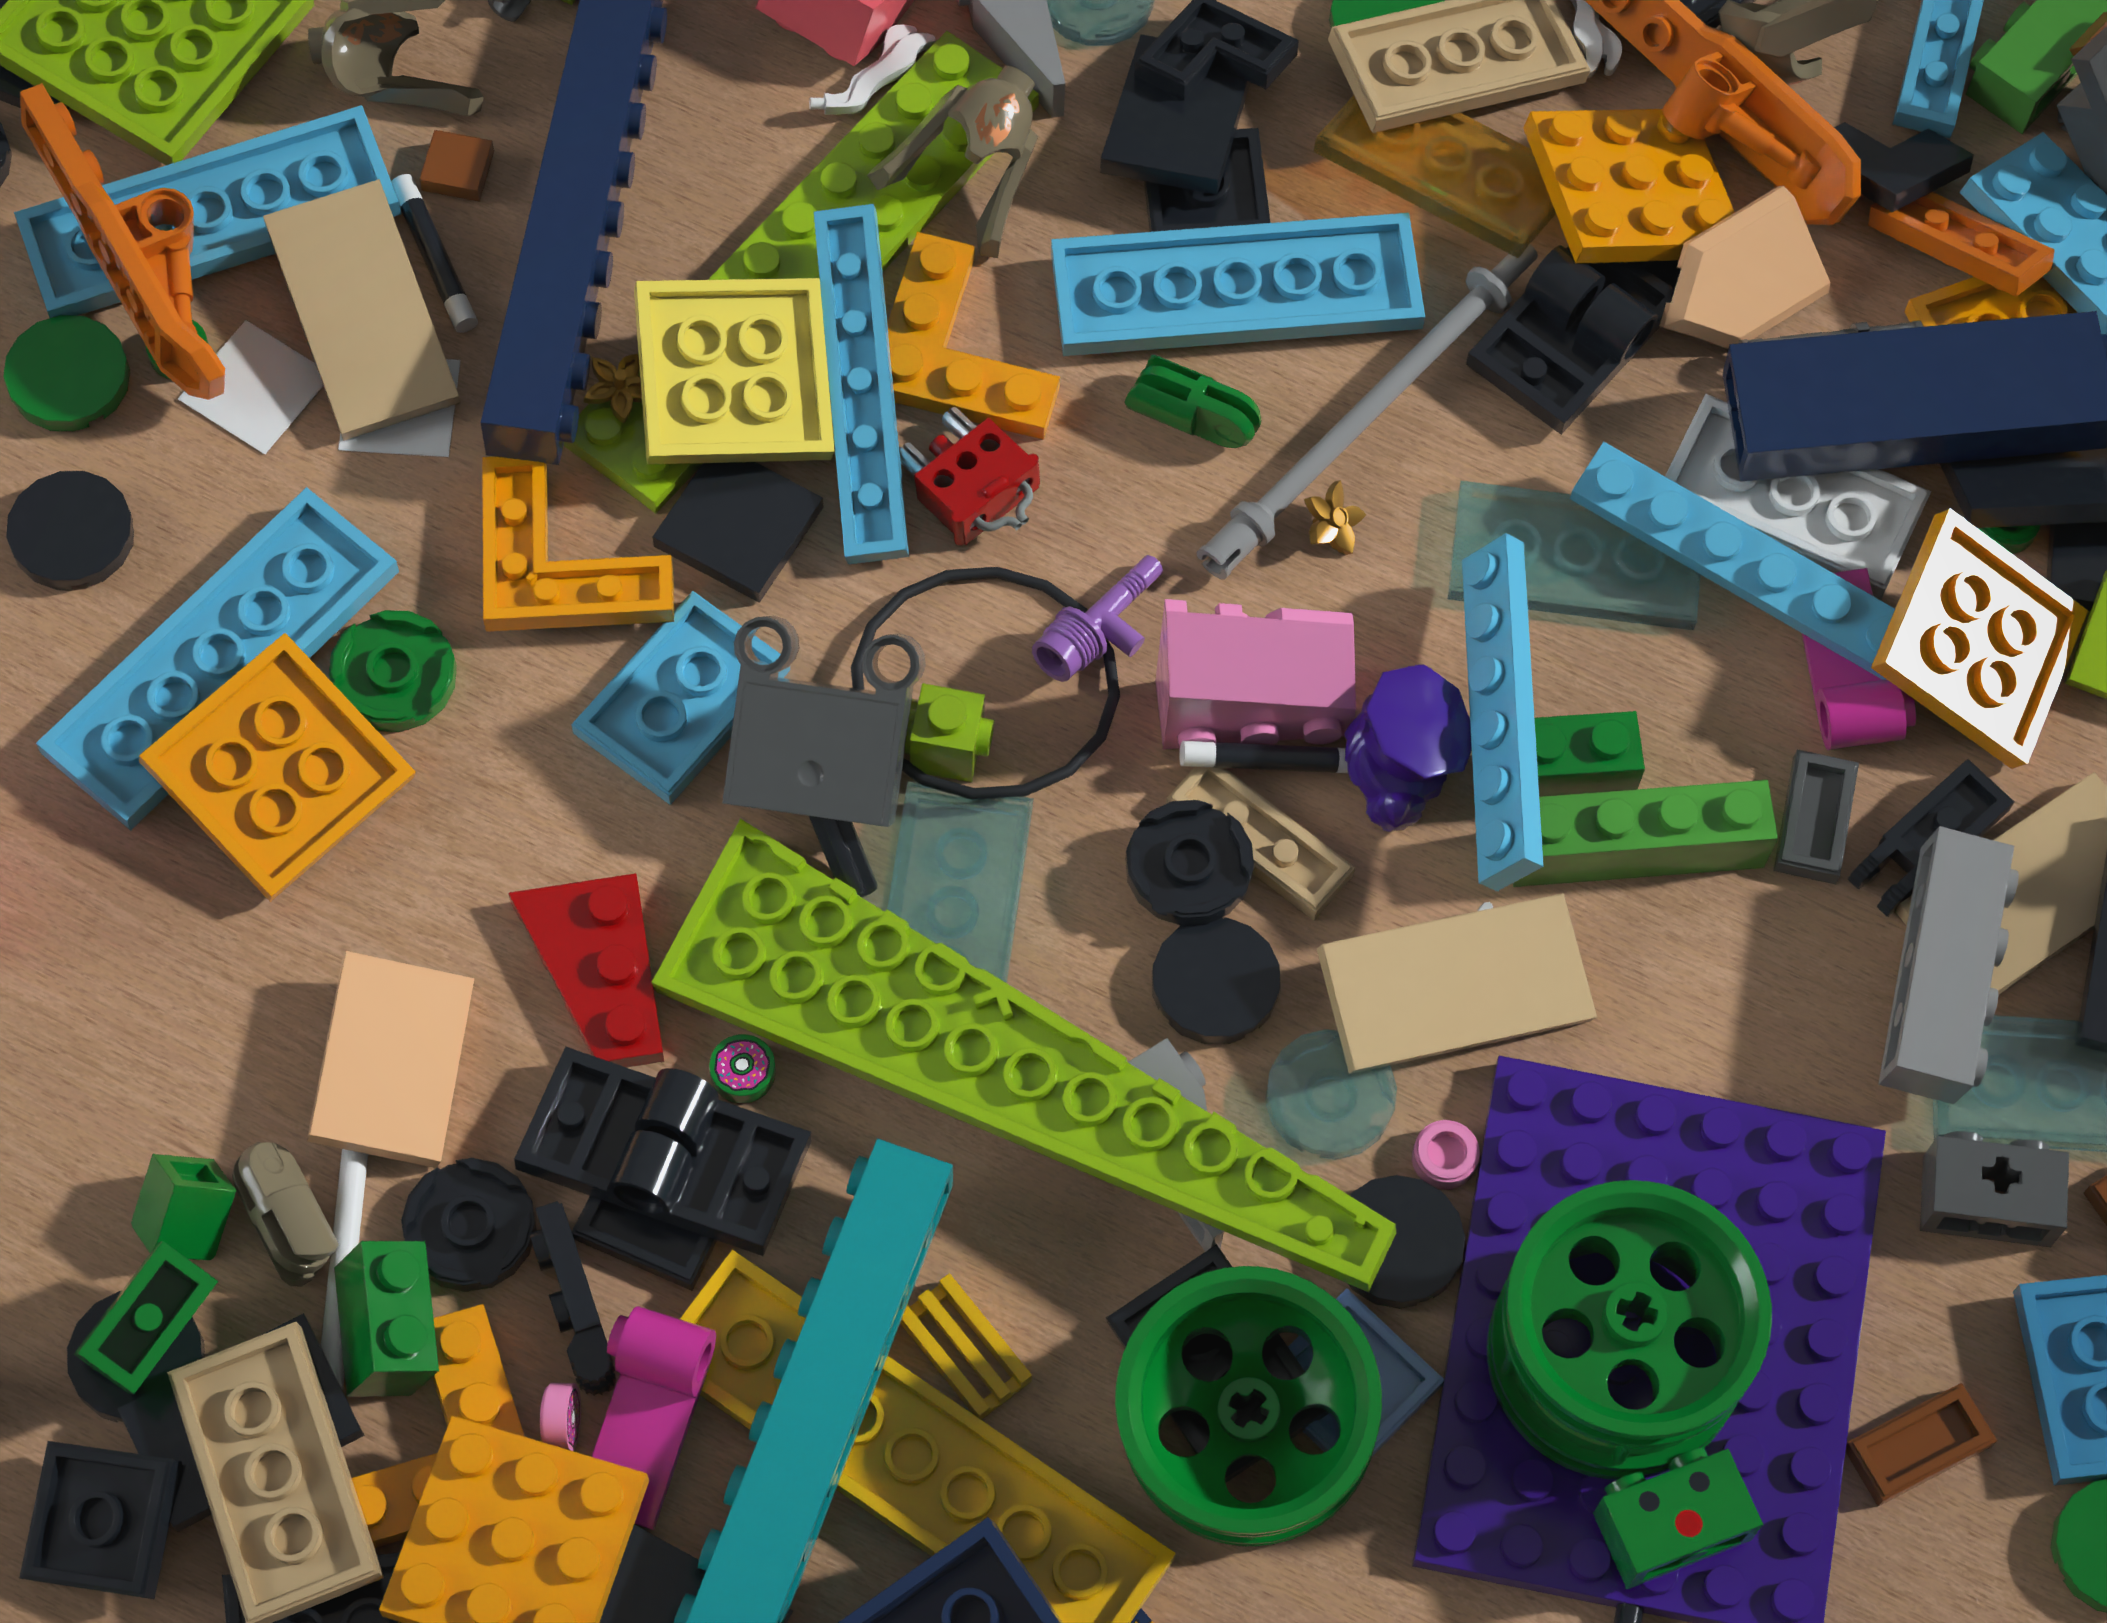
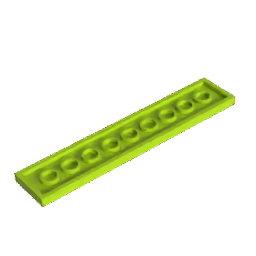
(787, 238)

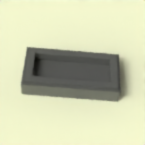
(1816, 817)

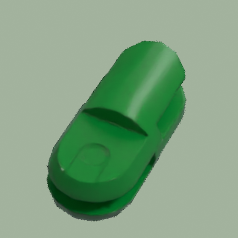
(1194, 403)

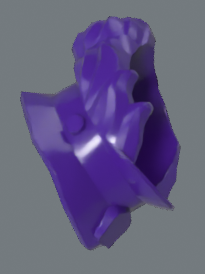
(1407, 744)

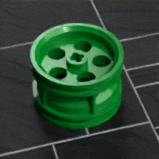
(1247, 1310)
(1566, 1402)

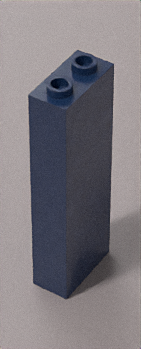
(1917, 396)

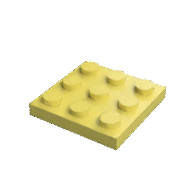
(733, 371)

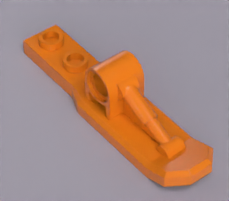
(1737, 96)
(141, 262)

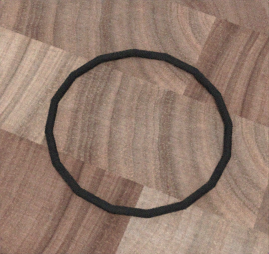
(1021, 579)

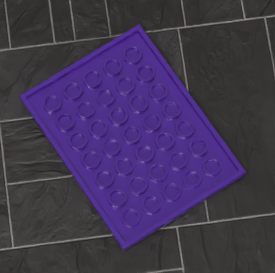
(1808, 1209)

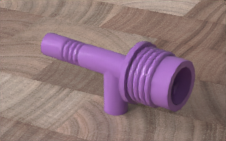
(1080, 637)

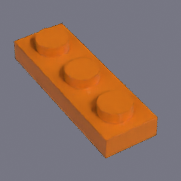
(1966, 241)

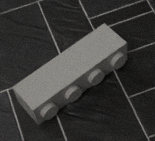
(1949, 966)

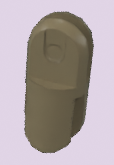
(284, 1212)

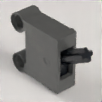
(821, 745)

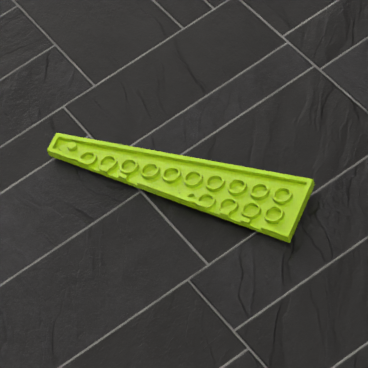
(872, 997)

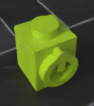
(948, 732)

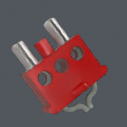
(974, 479)

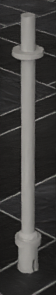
(1254, 521)

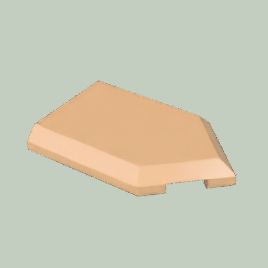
(1746, 273)

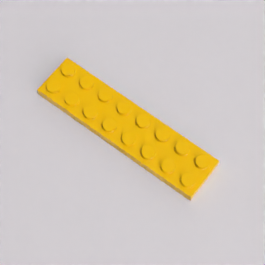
(934, 1464)

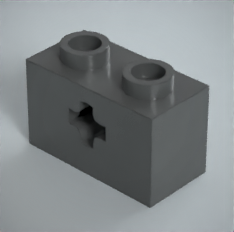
(1965, 1204)

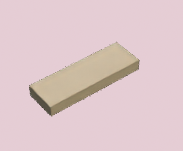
(1283, 851)

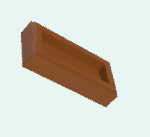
(1920, 1444)

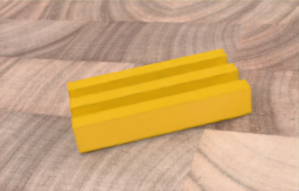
(930, 1303)

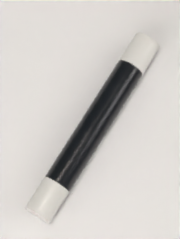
(434, 254)
(1262, 757)

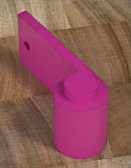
(1851, 702)
(654, 1399)

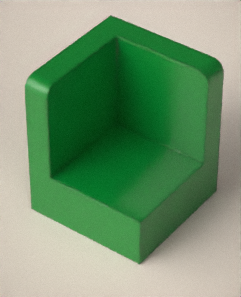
(183, 1205)

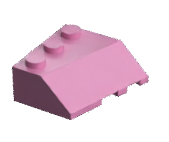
(1254, 676)

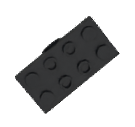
(1573, 332)
(664, 1149)

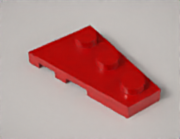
(599, 961)

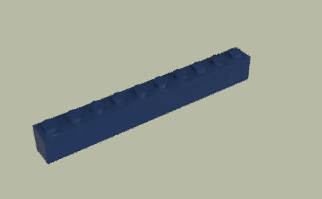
(570, 229)

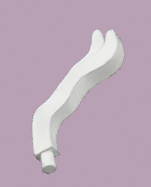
(1595, 39)
(898, 56)

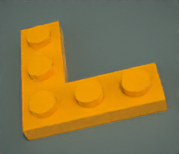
(941, 378)
(534, 593)
(468, 1386)

